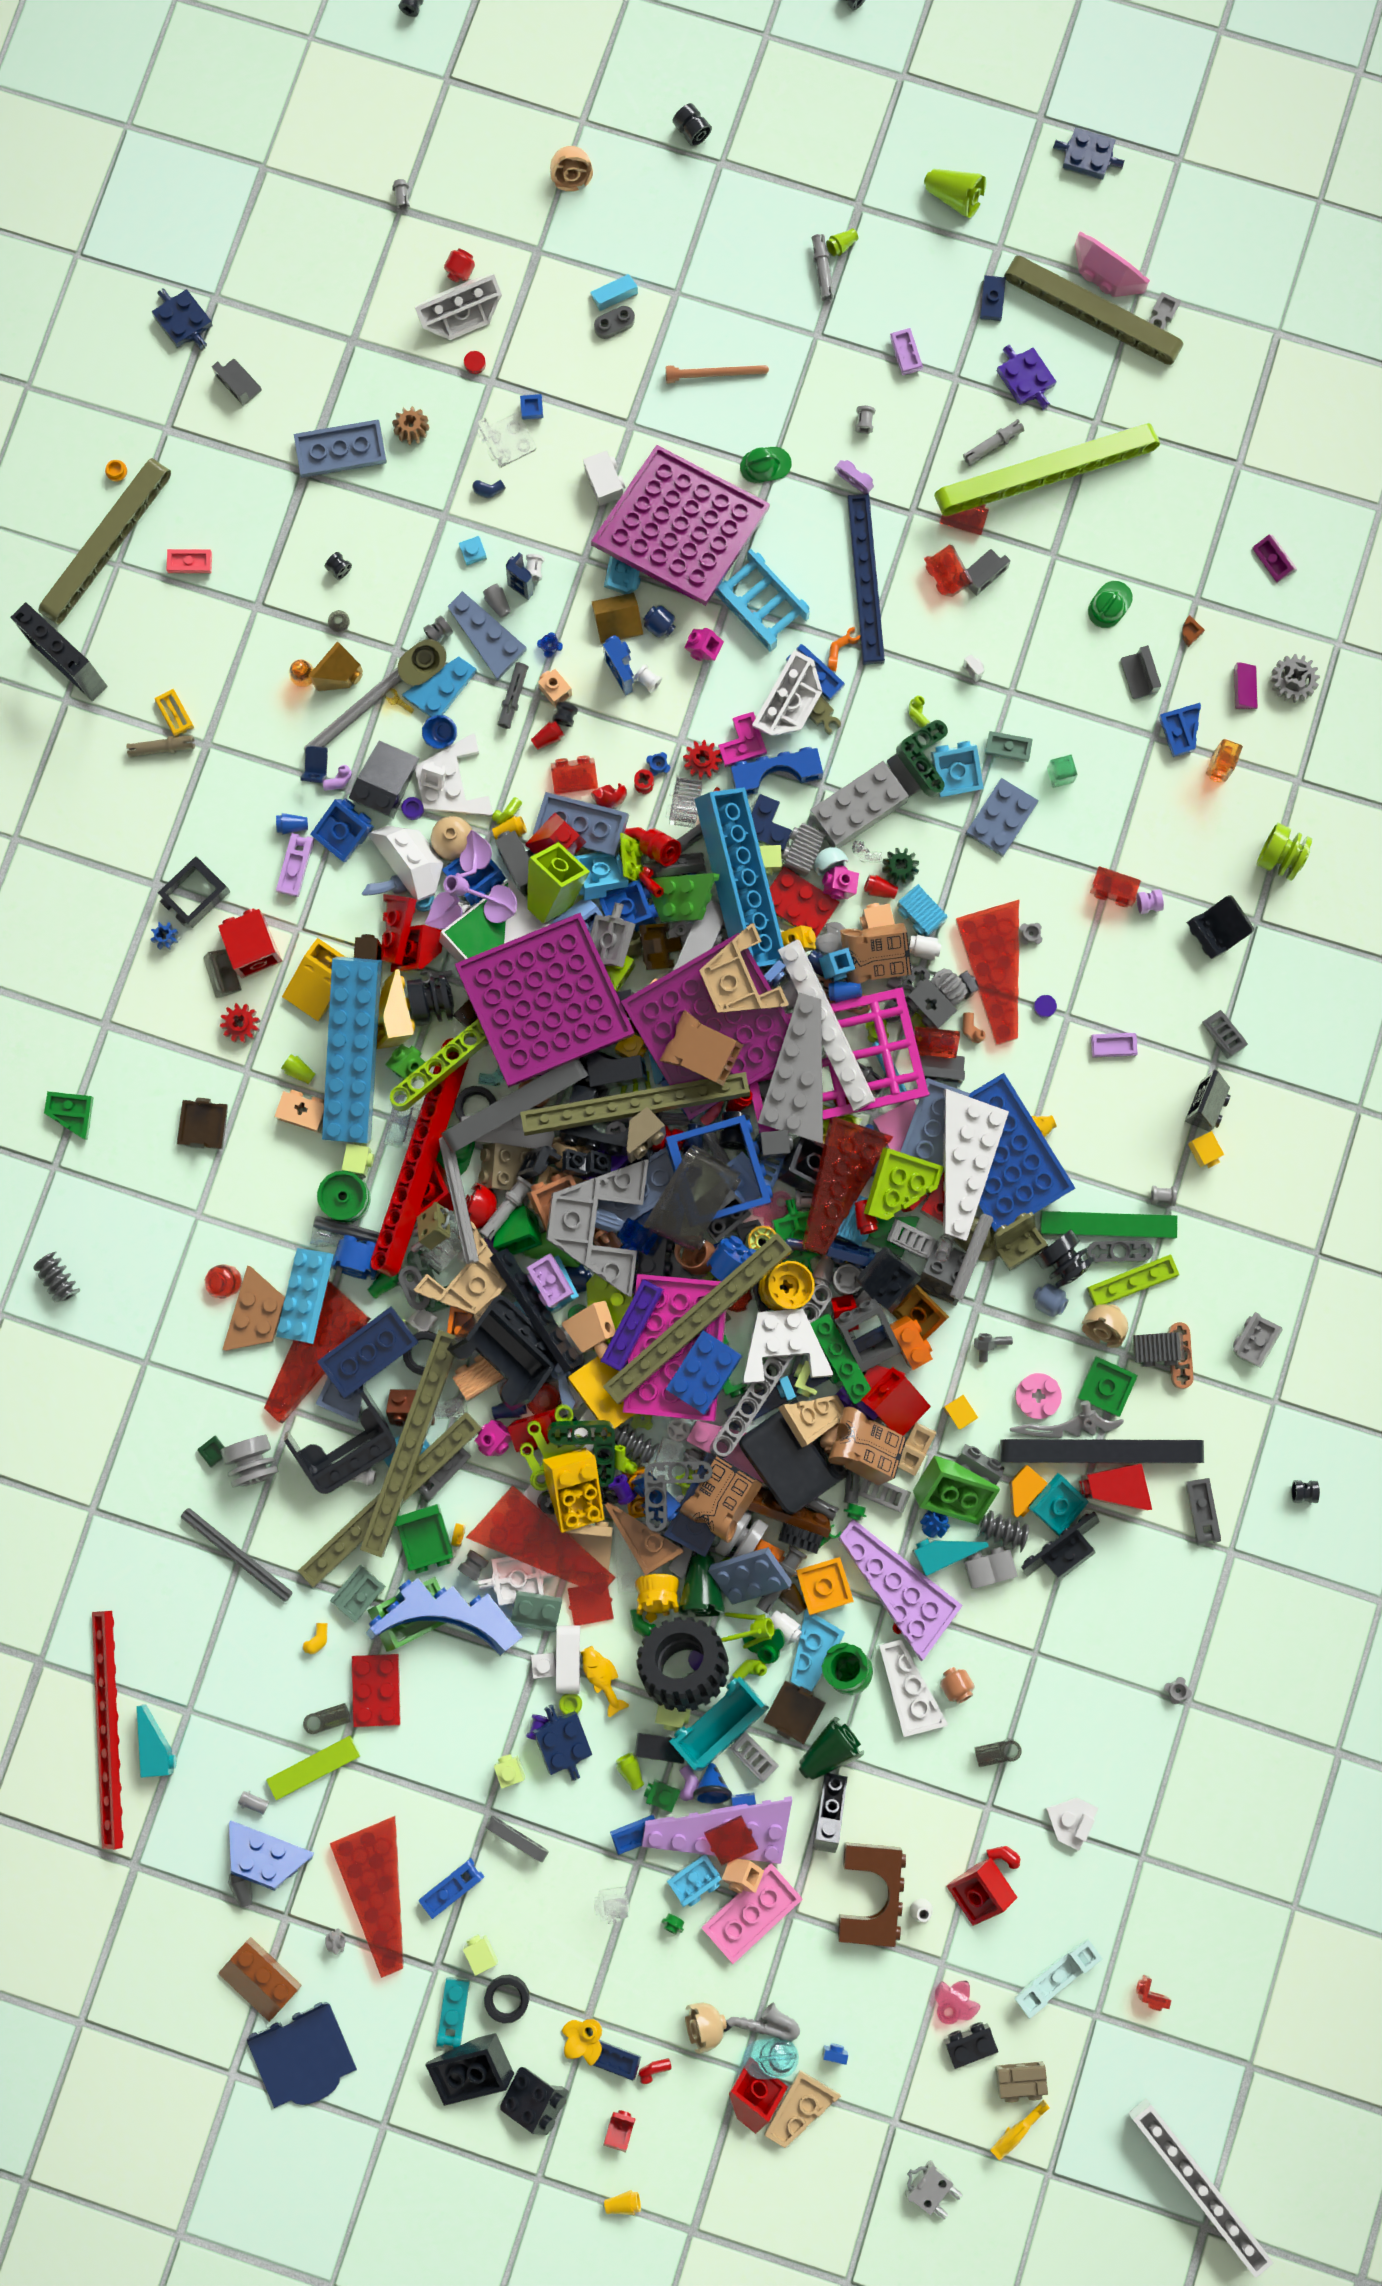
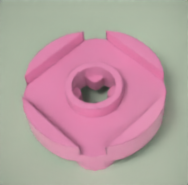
(1048, 1387)

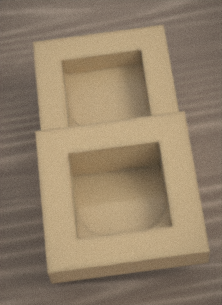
(916, 1448)

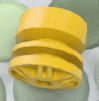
(798, 1283)

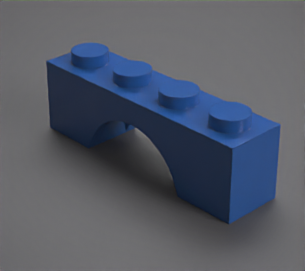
(803, 765)

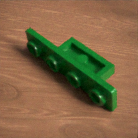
(842, 1363)

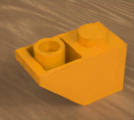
(1024, 1489)

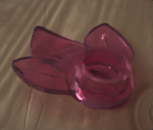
(773, 1211)
(956, 1998)

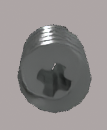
(54, 1278)
(635, 1444)
(1004, 1530)

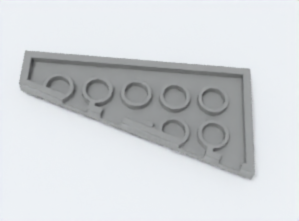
(796, 1086)

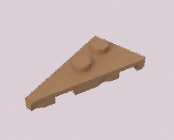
(646, 1545)

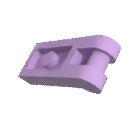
(295, 865)

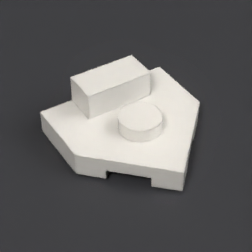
(1072, 1821)

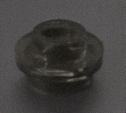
(341, 626)

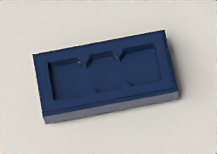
(992, 298)
(618, 2061)

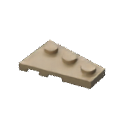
(812, 1418)
(800, 2106)

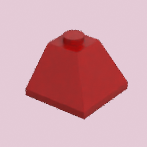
(555, 831)
(420, 948)
(437, 1190)
(755, 2099)

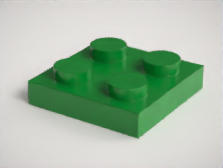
(1107, 1386)

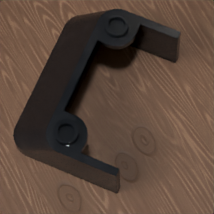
(352, 1457)

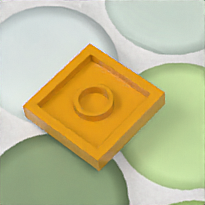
(824, 1586)

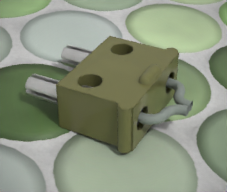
(432, 1227)

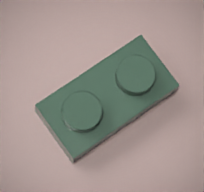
(1008, 746)

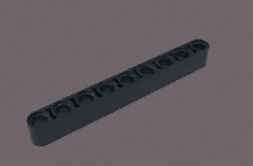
(1101, 1451)

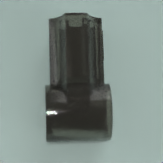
(329, 1718)
(994, 1752)

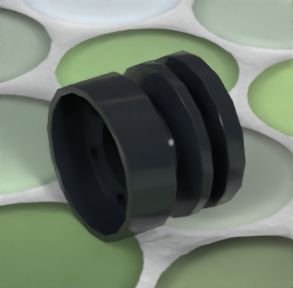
(430, 1000)
(1064, 1259)

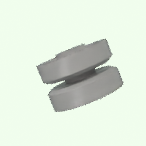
(744, 1539)

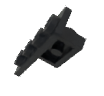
(657, 1260)
(1065, 1552)

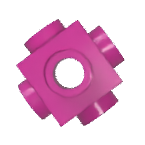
(703, 644)
(840, 883)
(493, 1439)

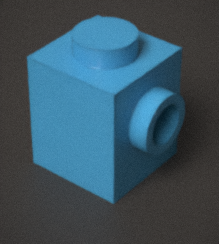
(837, 964)

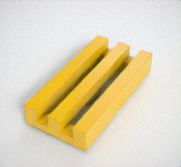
(183, 728)

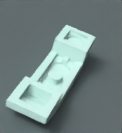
(1056, 1977)

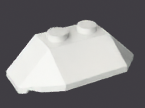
(460, 308)
(790, 698)
(410, 859)

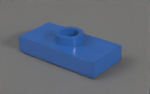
(629, 1836)

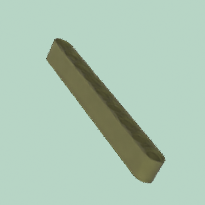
(1094, 310)
(104, 541)

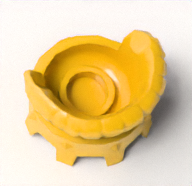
(656, 1595)

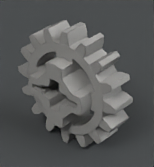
(1292, 687)

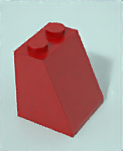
(249, 943)
(1118, 1486)

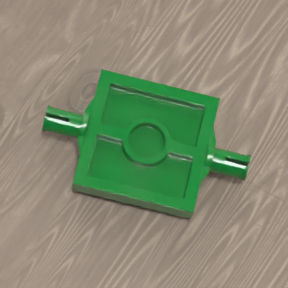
(794, 1226)

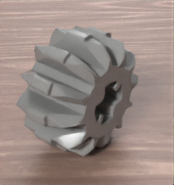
(950, 985)

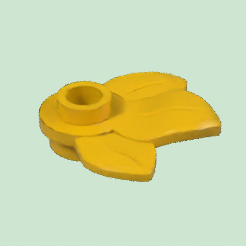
(580, 2043)

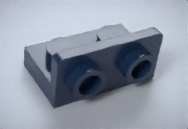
(519, 577)

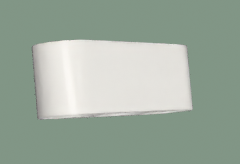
(568, 1659)

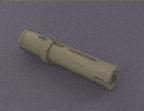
(160, 746)

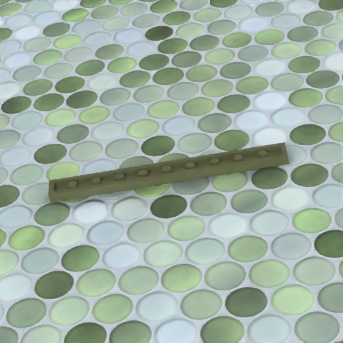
(632, 1103)
(698, 1318)
(409, 1446)
(354, 1532)

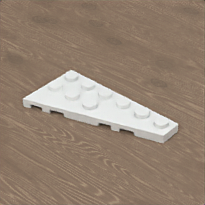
(968, 1153)

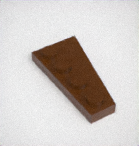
(806, 1519)

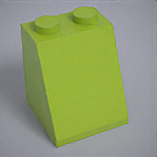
(553, 882)

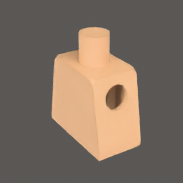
(591, 1328)

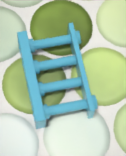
(753, 621)

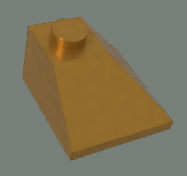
(336, 670)

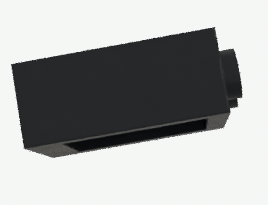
(206, 906)

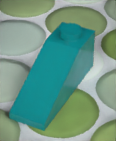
(940, 1554)
(154, 1749)

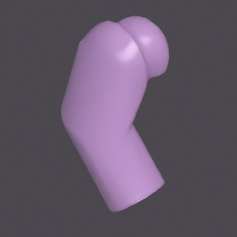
(341, 779)
(691, 1783)

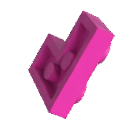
(747, 746)

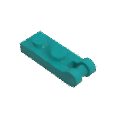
(453, 2012)

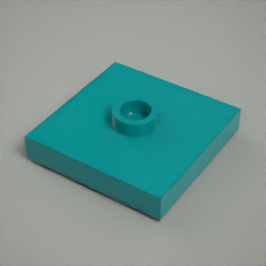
(1058, 1504)

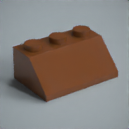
(260, 1979)

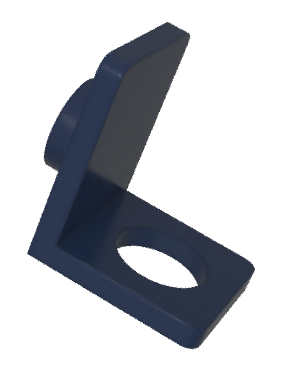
(315, 764)

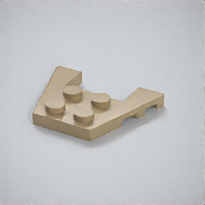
(730, 981)
(472, 1286)

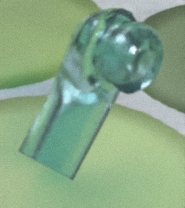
(493, 1079)

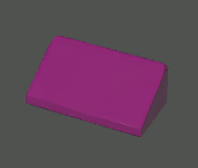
(1274, 558)
(1245, 686)

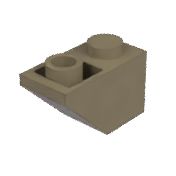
(643, 1133)

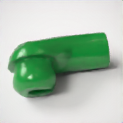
(639, 1624)

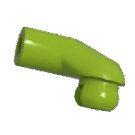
(623, 1463)

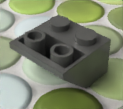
(721, 1227)

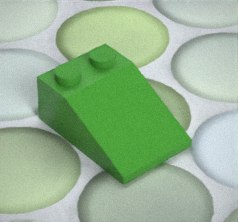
(954, 1491)
(405, 1632)

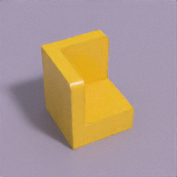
(960, 1412)

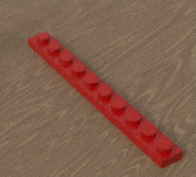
(107, 1730)

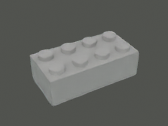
(859, 805)

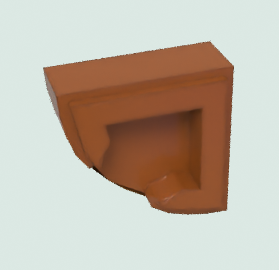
(1191, 631)

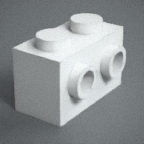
(603, 478)

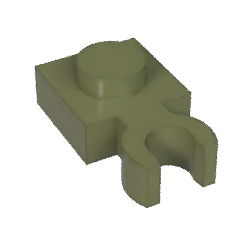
(822, 714)

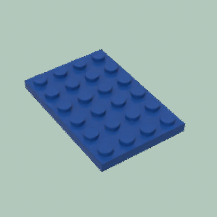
(1024, 1168)

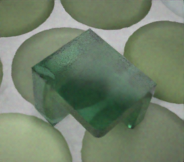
(1062, 771)

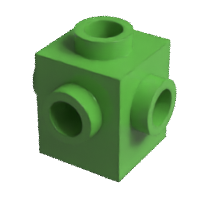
(405, 1061)

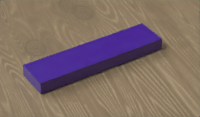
(632, 1325)

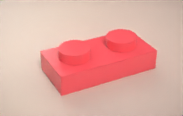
(189, 561)

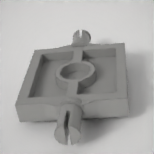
(612, 937)

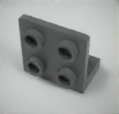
(940, 1277)

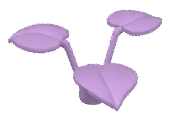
(445, 907)

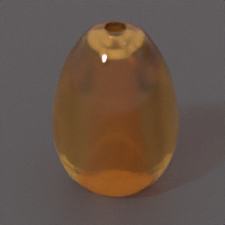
(299, 672)

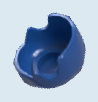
(439, 731)

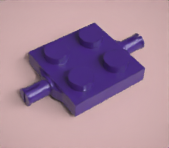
(1026, 376)

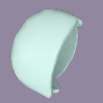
(829, 859)

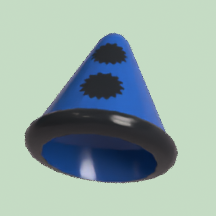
(712, 1787)

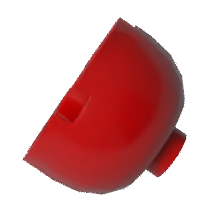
(481, 1205)

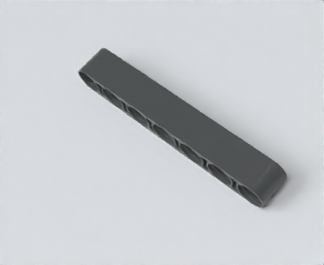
(513, 1104)

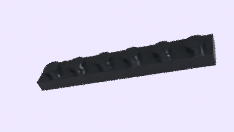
(535, 1310)

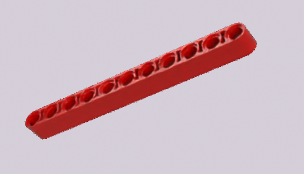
(416, 1171)

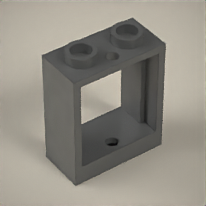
(514, 858)
(877, 1353)

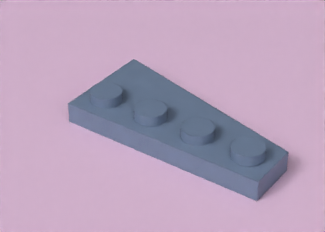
(492, 641)
(332, 1400)

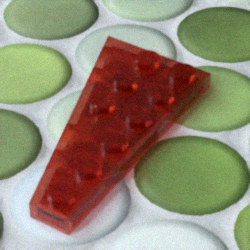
(993, 955)
(843, 1172)
(300, 1370)
(529, 1535)
(372, 1879)

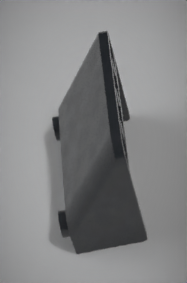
(789, 1471)

